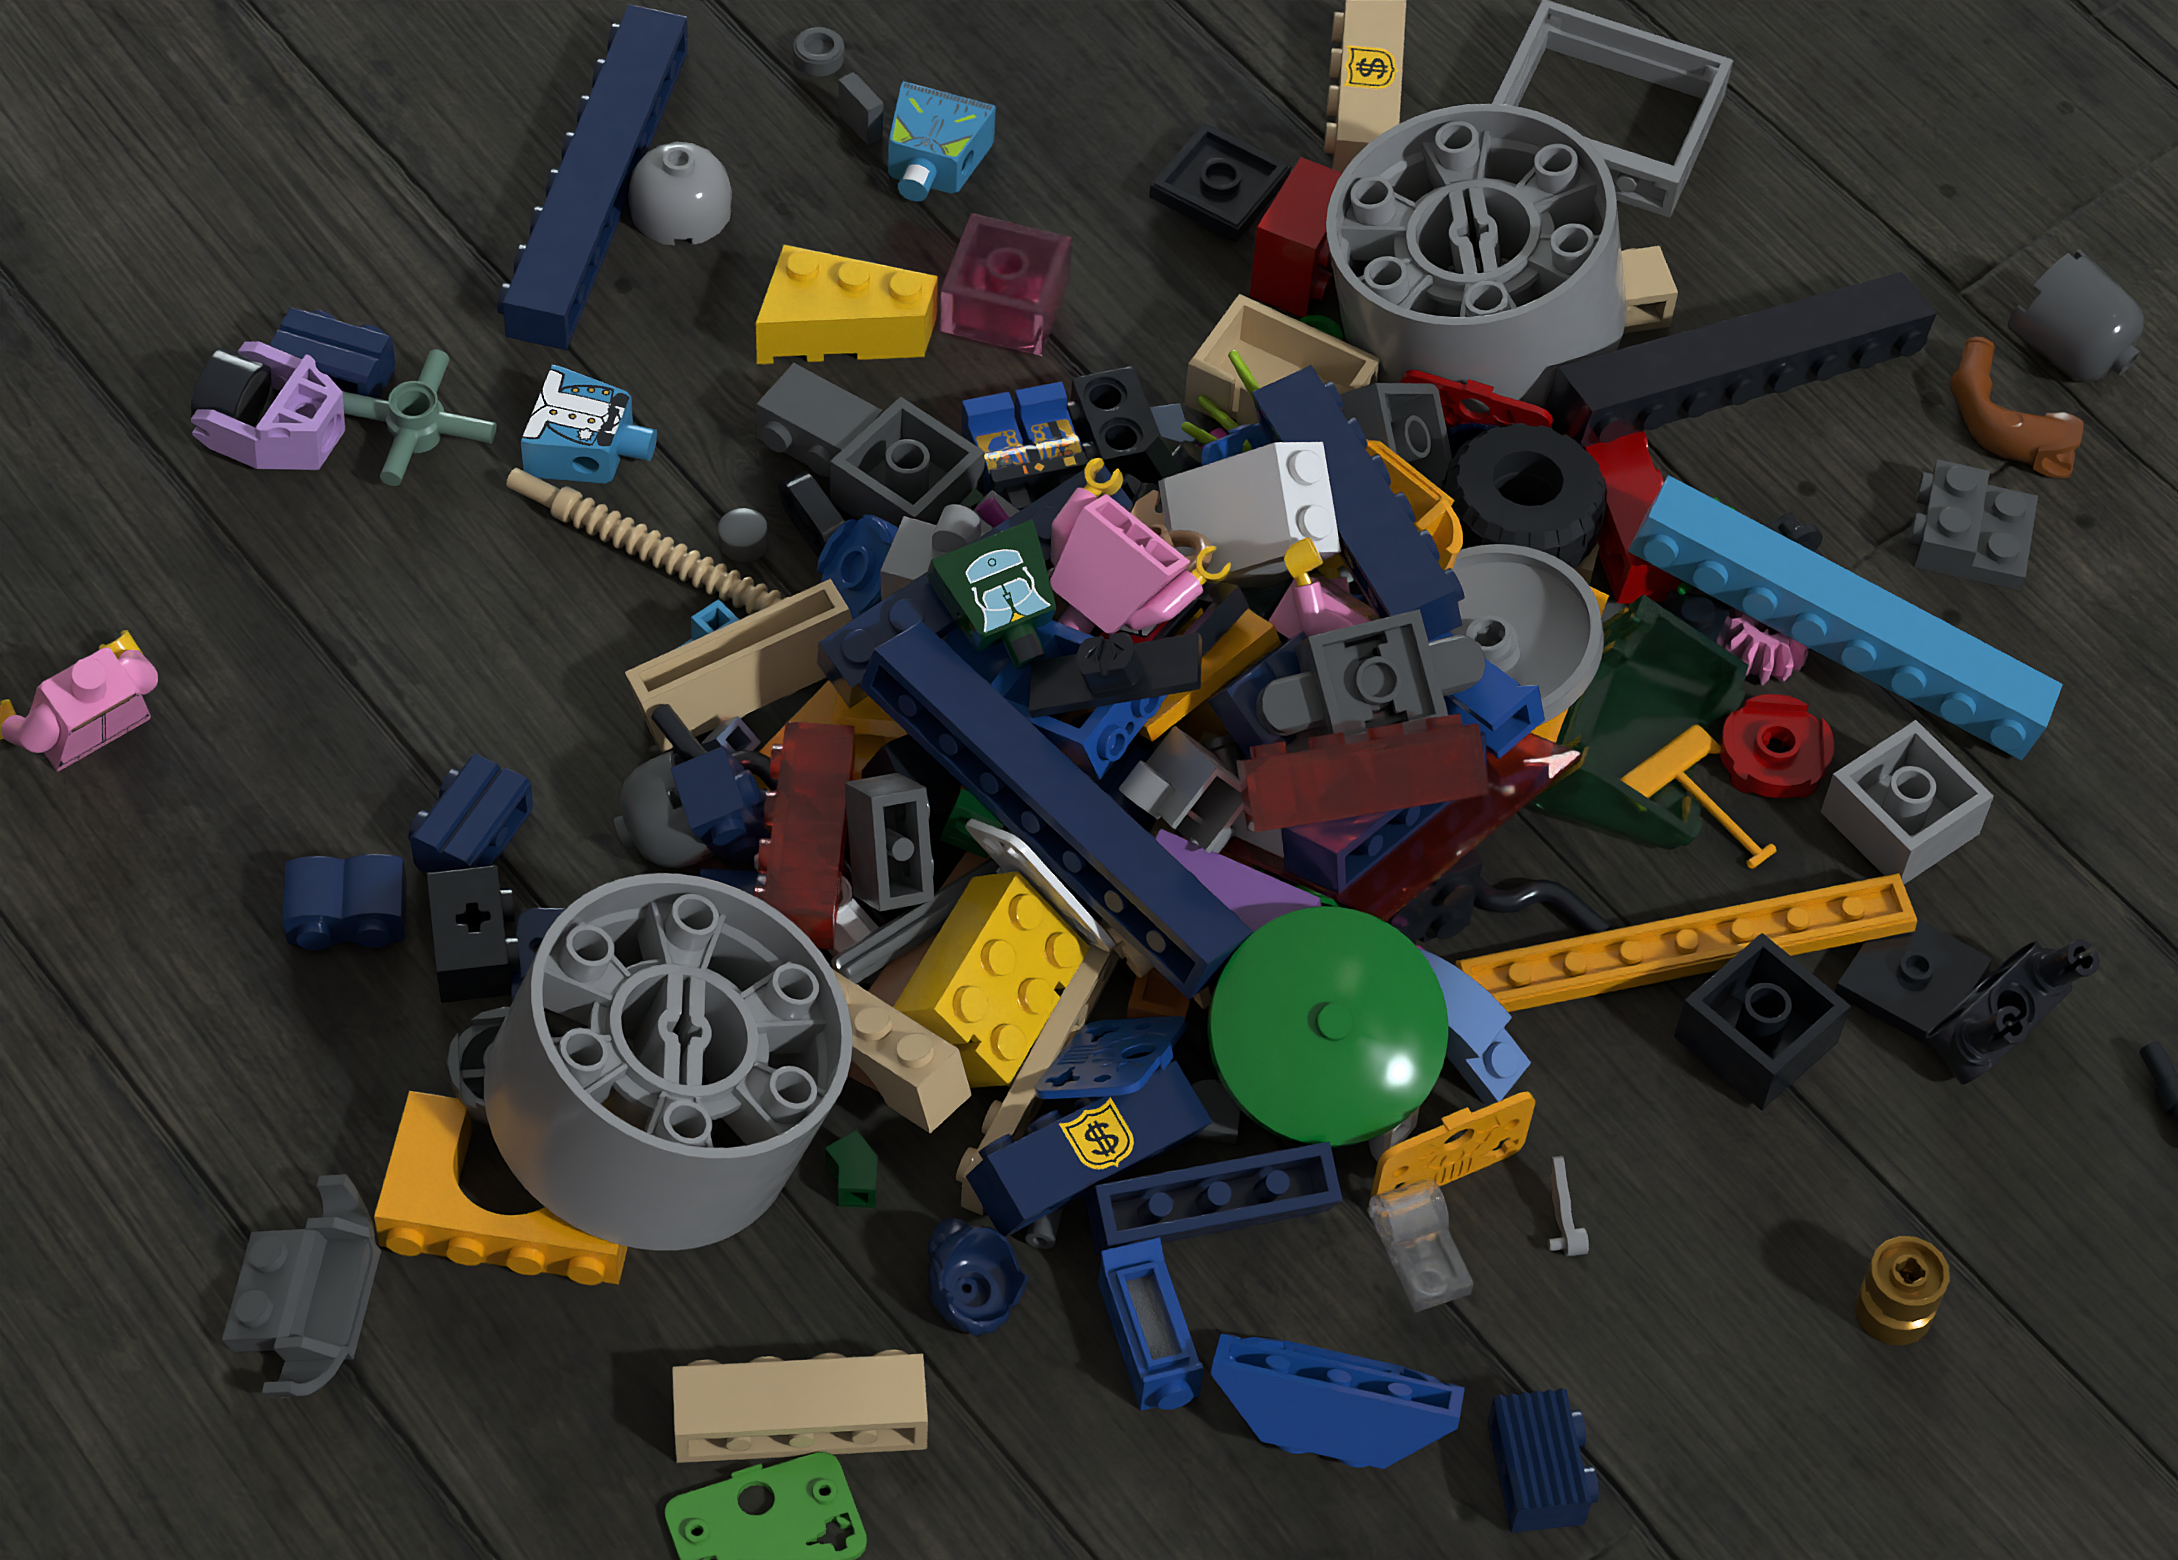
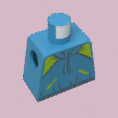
(937, 140)

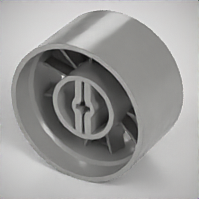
(1489, 189)
(700, 986)

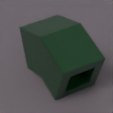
(855, 1170)

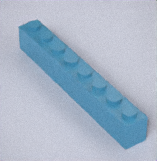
(1846, 618)

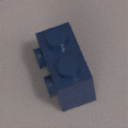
(723, 804)

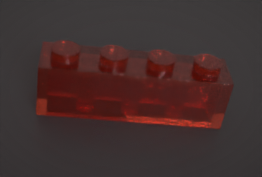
(1362, 775)
(808, 827)

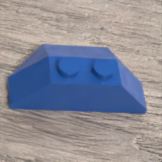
(1334, 1400)

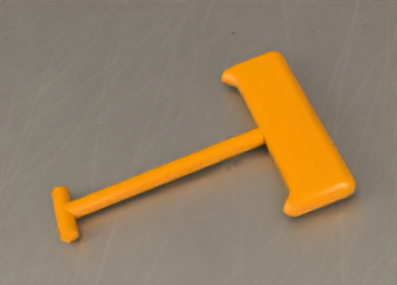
(1671, 763)

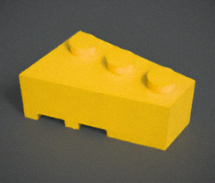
(844, 307)

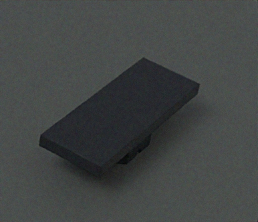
(1115, 673)

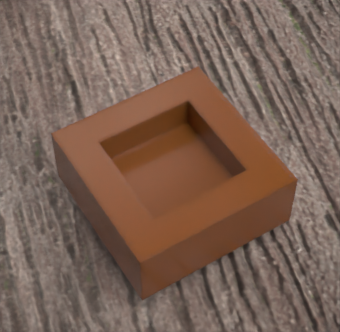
(1156, 997)

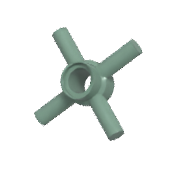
(416, 417)

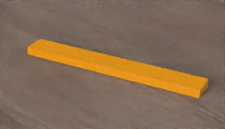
(1692, 943)

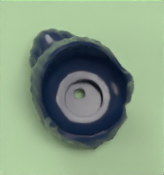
(984, 1264)

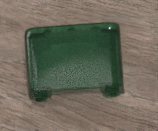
(1648, 690)

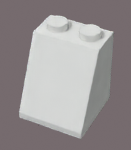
(1255, 509)

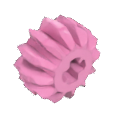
(1764, 649)

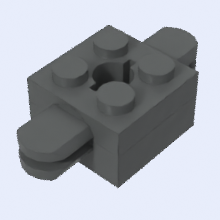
(1370, 679)

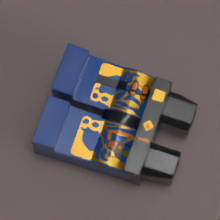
(1026, 449)

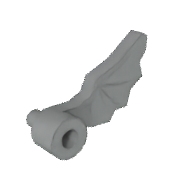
(1573, 1240)

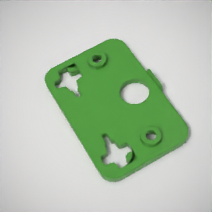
(783, 1531)

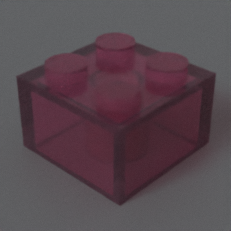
(1005, 284)

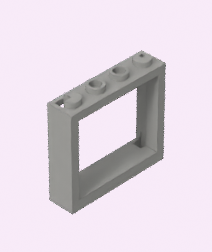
(1638, 54)

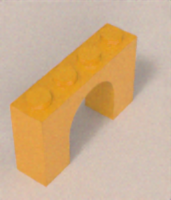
(429, 1214)

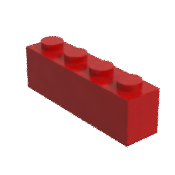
(1631, 488)

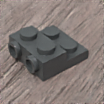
(1972, 526)

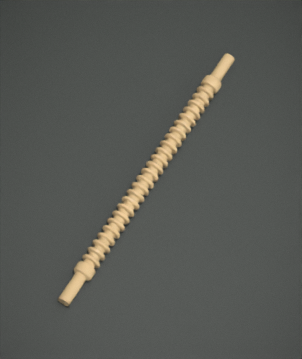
(568, 505)

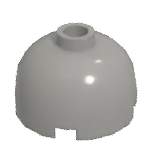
(679, 194)

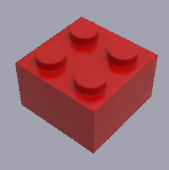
(1291, 242)

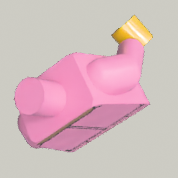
(84, 704)

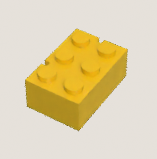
(994, 975)

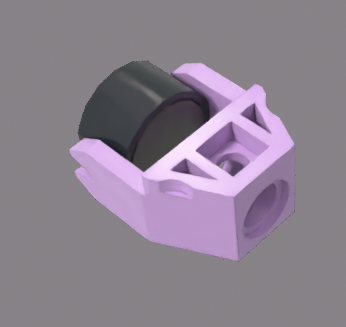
(296, 428)

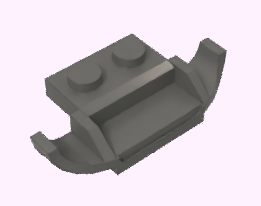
(307, 1291)

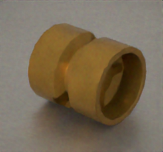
(1902, 1290)

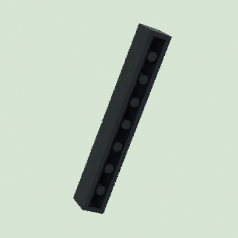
(1739, 359)

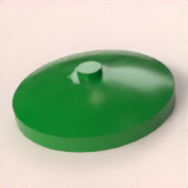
(1328, 1027)

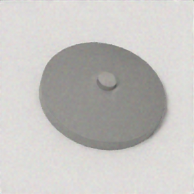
(1531, 619)

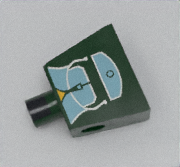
(998, 592)

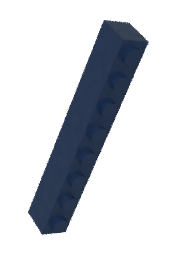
(594, 178)
(1054, 808)

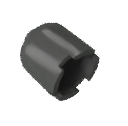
(2081, 320)

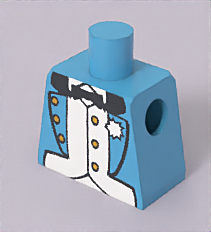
(582, 430)

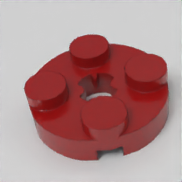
(1771, 773)

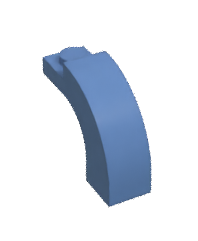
(1477, 1034)

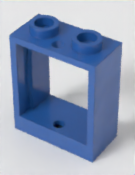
(1103, 734)

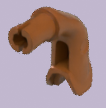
(2016, 436)

